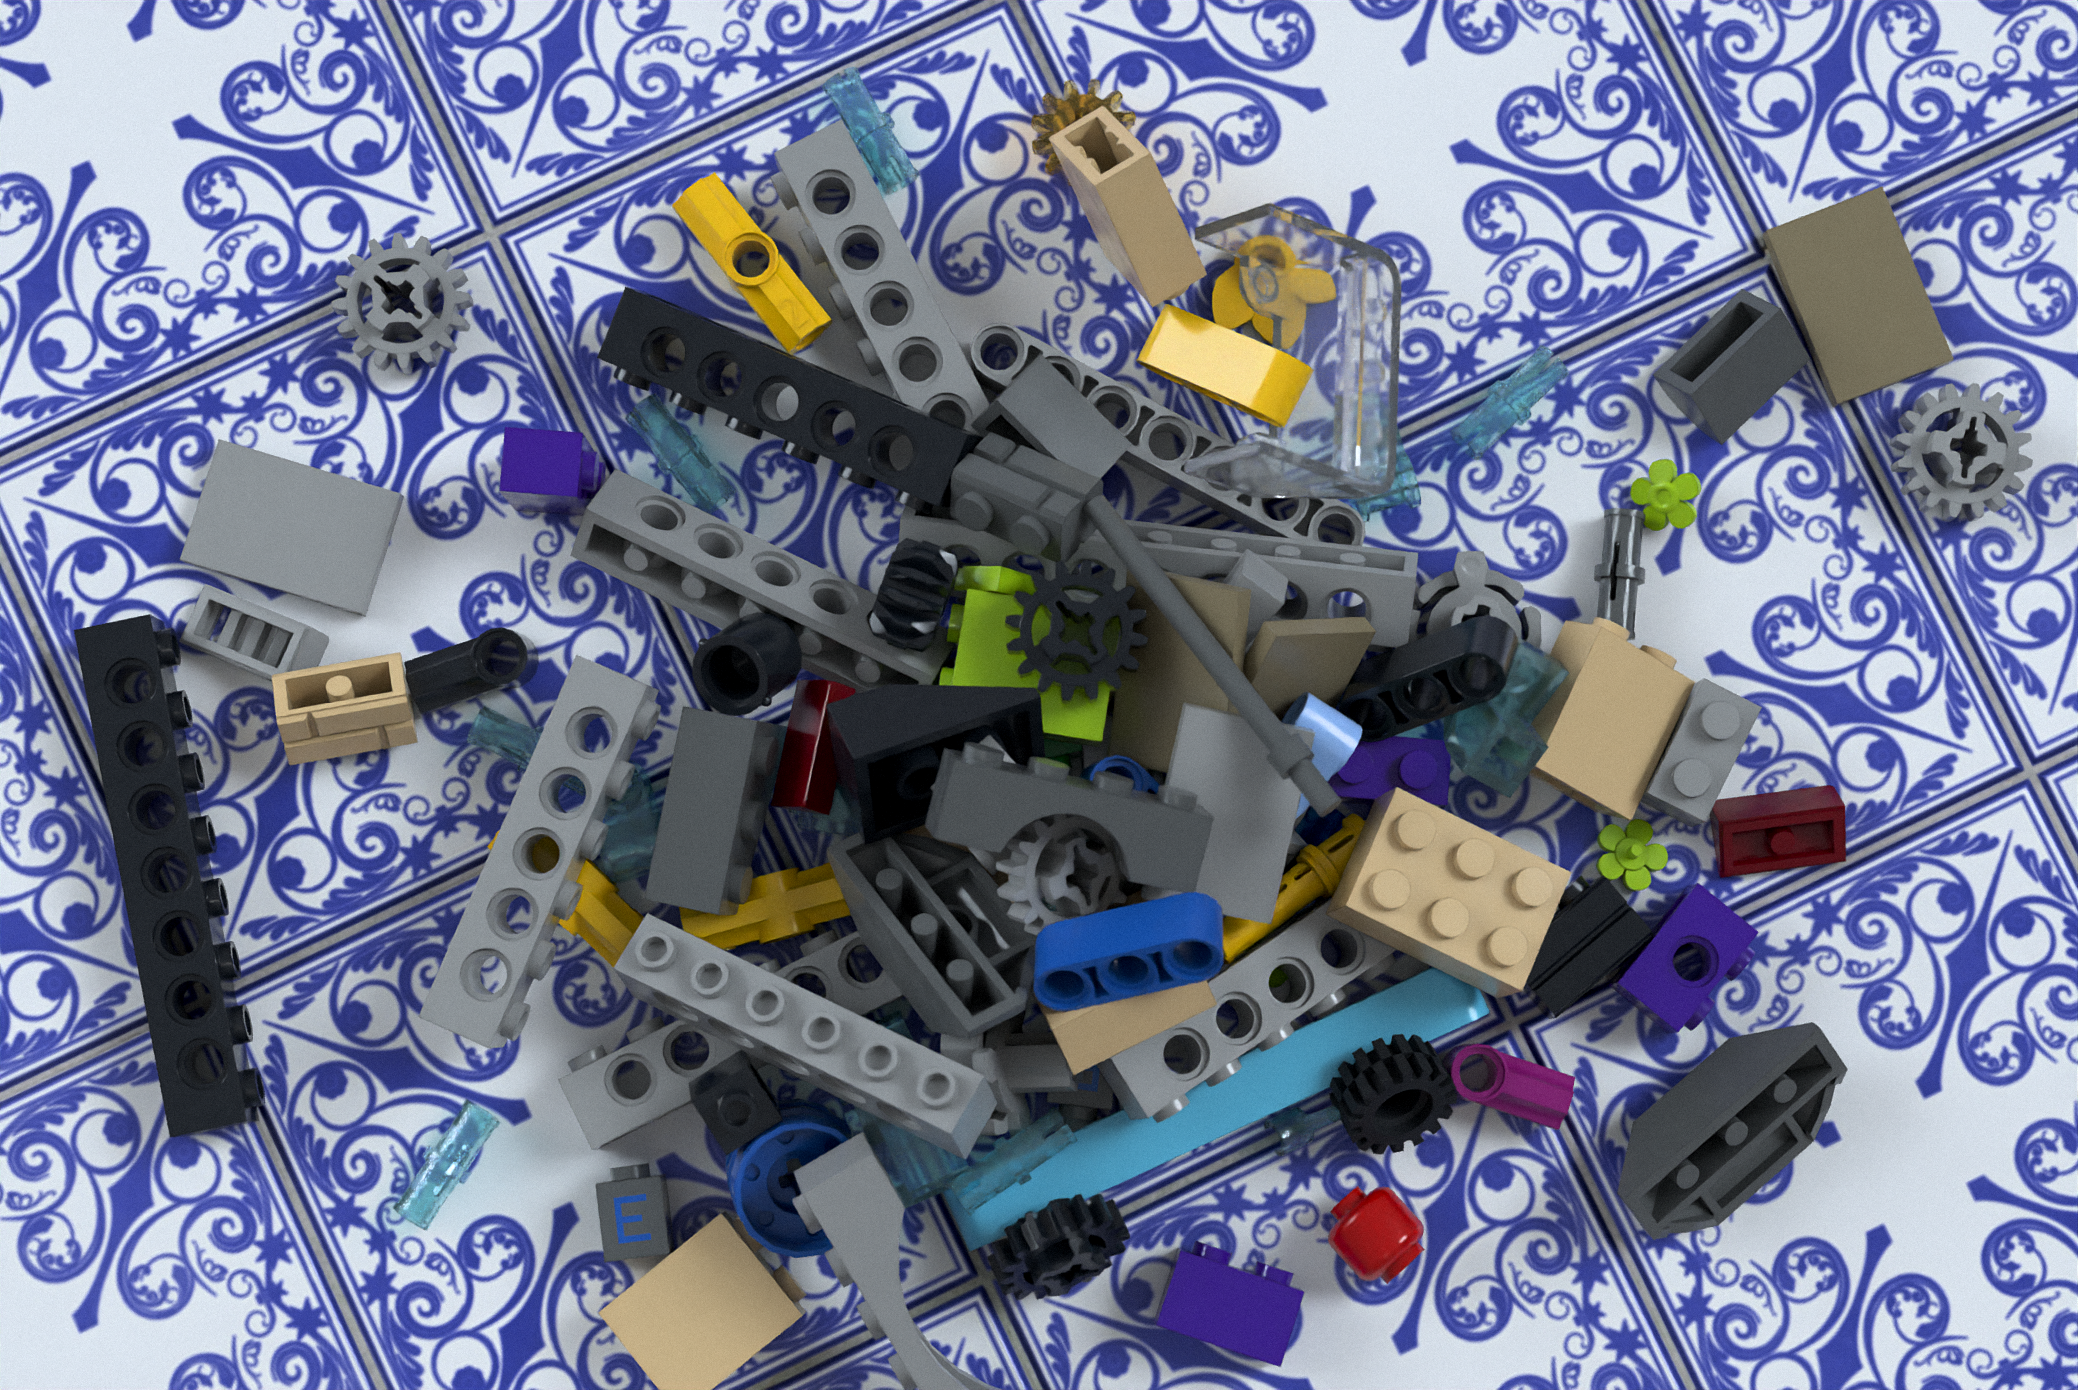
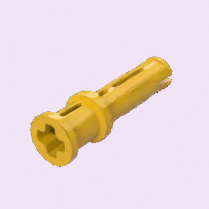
(1313, 876)

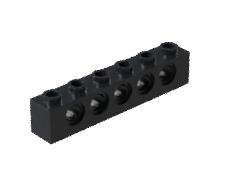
(648, 324)

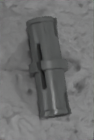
(1620, 567)

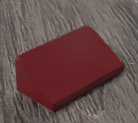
(807, 765)
(1778, 831)

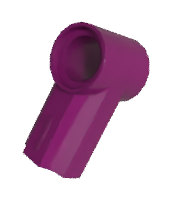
(1514, 1085)

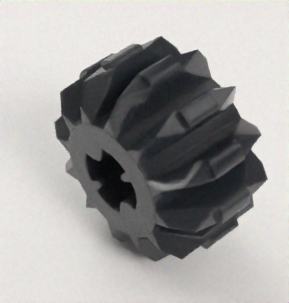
(914, 595)

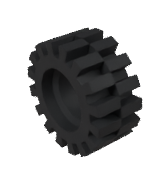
(1393, 1094)

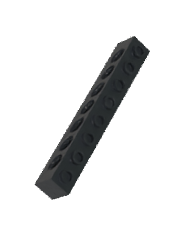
(107, 659)

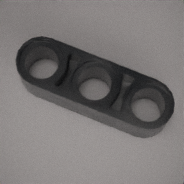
(1393, 690)

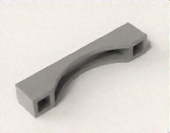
(863, 1217)

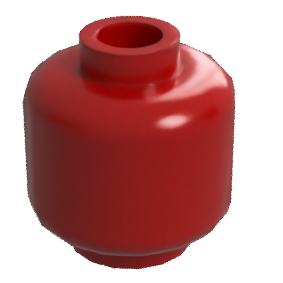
(1375, 1233)

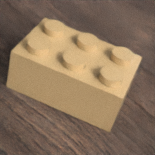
(1448, 893)

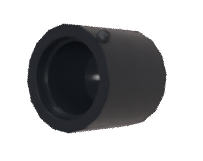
(747, 664)

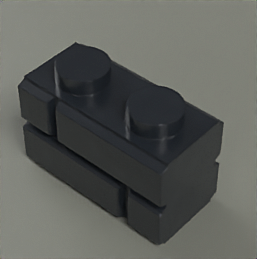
(1583, 944)

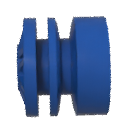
(761, 1183)

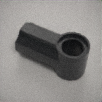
(467, 671)

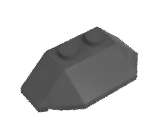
(937, 930)
(1728, 1128)

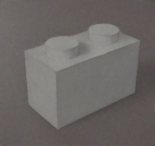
(1700, 753)

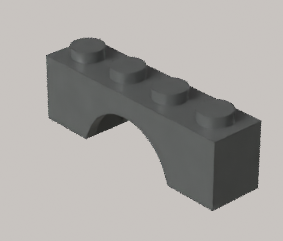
(988, 800)

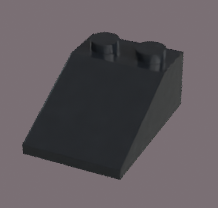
(894, 740)

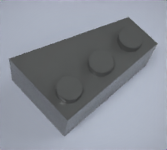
(714, 811)

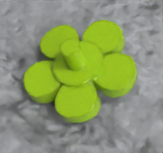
(1666, 496)
(1630, 855)

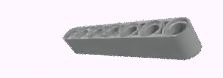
(1150, 418)

